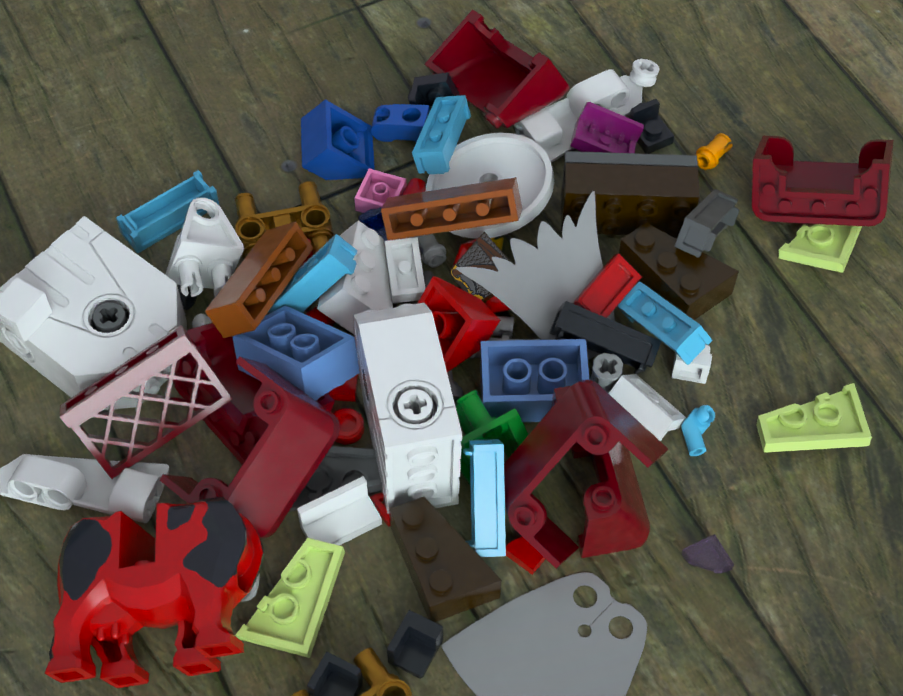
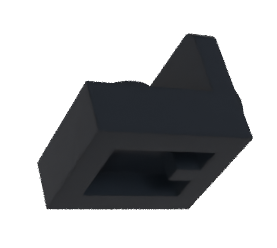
(428, 87)
(655, 132)

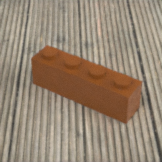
(452, 209)
(259, 280)

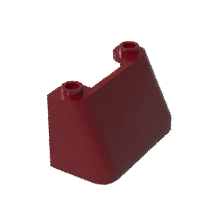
(496, 73)
(821, 190)
(236, 420)
(613, 505)

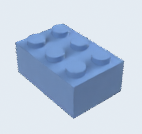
(301, 351)
(526, 372)

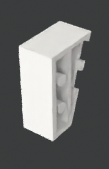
(366, 287)

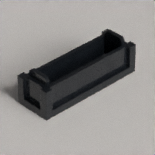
(605, 336)

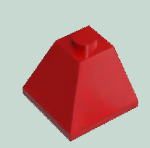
(459, 320)

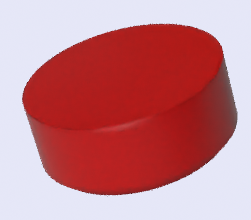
(350, 424)

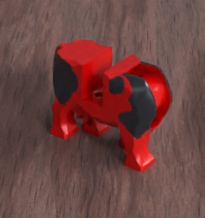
(114, 588)

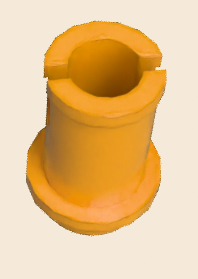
(710, 154)

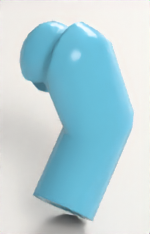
(695, 426)

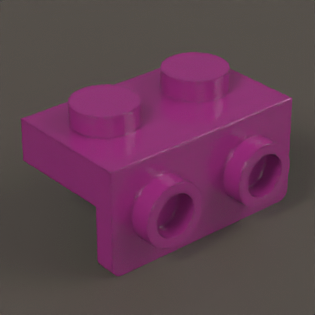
(605, 131)

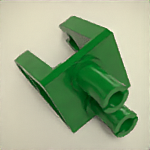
(479, 425)

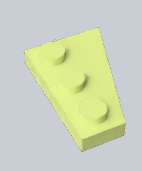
(819, 424)

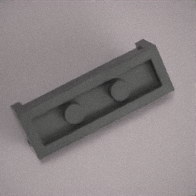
(707, 222)

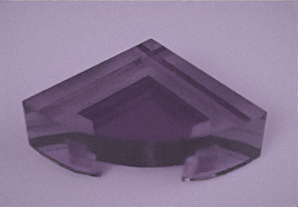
(708, 555)

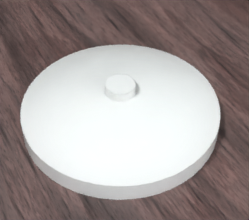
(498, 158)

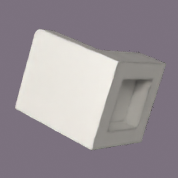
(24, 307)
(696, 371)

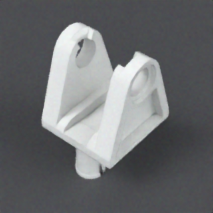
(204, 250)

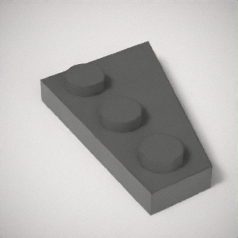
(339, 468)

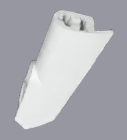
(555, 124)
(84, 483)

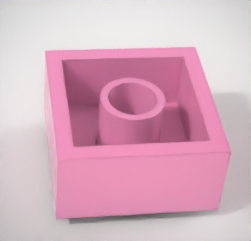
(376, 189)

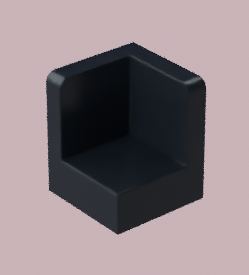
(415, 644)
(335, 678)

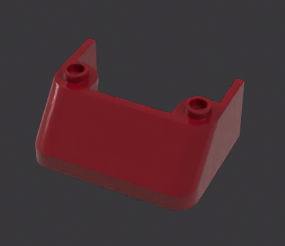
(597, 424)
(281, 460)

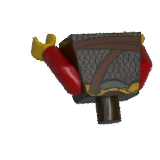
(479, 254)

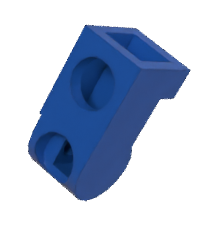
(399, 122)

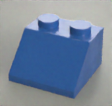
(335, 143)

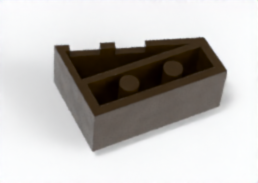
(677, 276)
(440, 562)

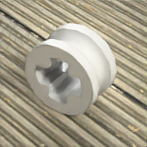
(644, 72)

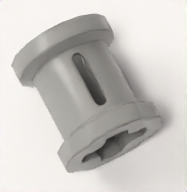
(606, 370)

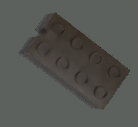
(630, 190)

